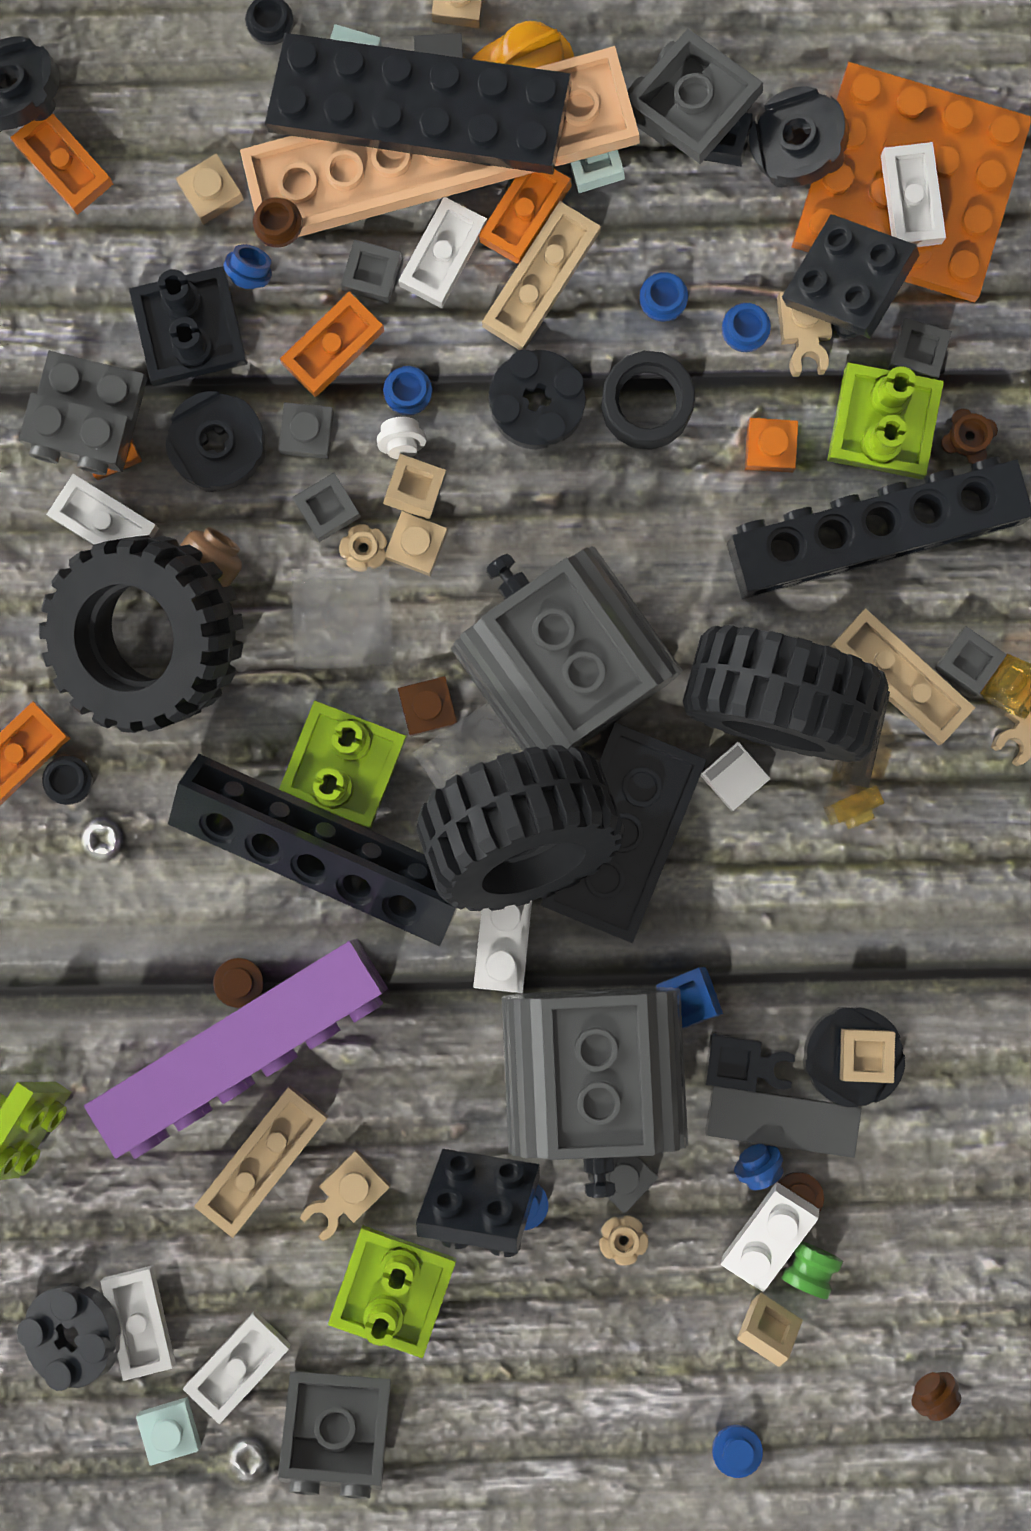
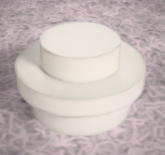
(401, 436)

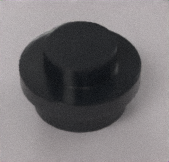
(269, 21)
(67, 780)

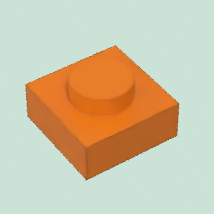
(771, 445)

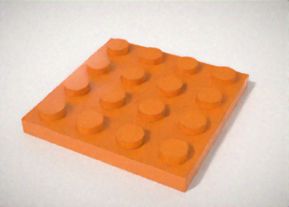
(975, 165)

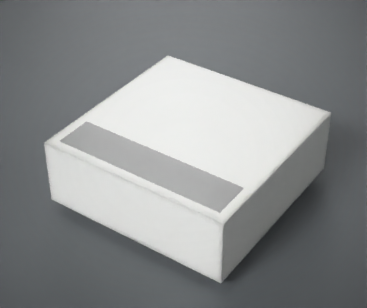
(735, 776)

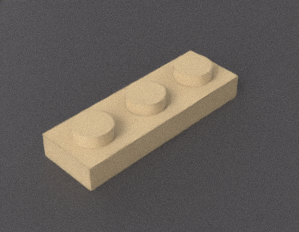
(541, 276)
(912, 683)
(261, 1161)

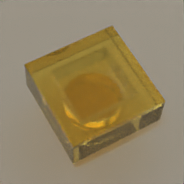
(1010, 687)
(855, 808)

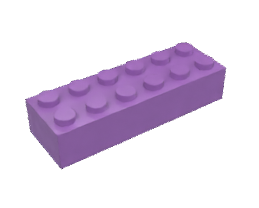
(226, 1055)

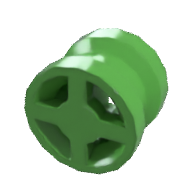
(812, 1270)

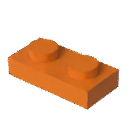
(62, 162)
(523, 213)
(332, 344)
(27, 746)

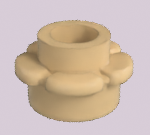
(360, 535)
(618, 1227)

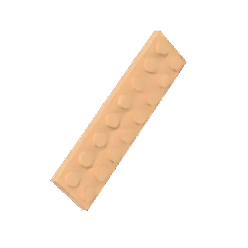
(353, 182)

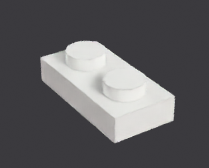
(913, 194)
(442, 252)
(96, 514)
(502, 948)
(770, 1236)
(144, 1334)
(237, 1367)

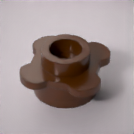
(982, 429)

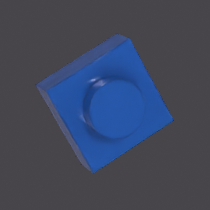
(697, 996)

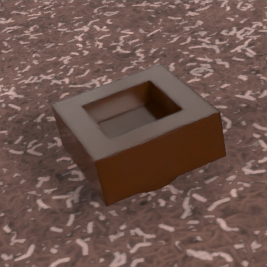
(427, 706)

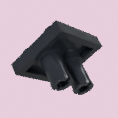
(850, 276)
(188, 325)
(478, 1202)

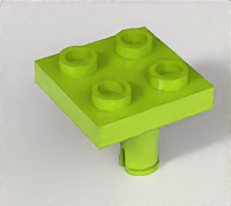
(885, 420)
(343, 764)
(24, 1121)
(392, 1291)

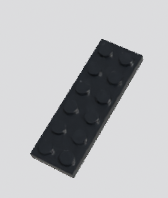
(419, 103)

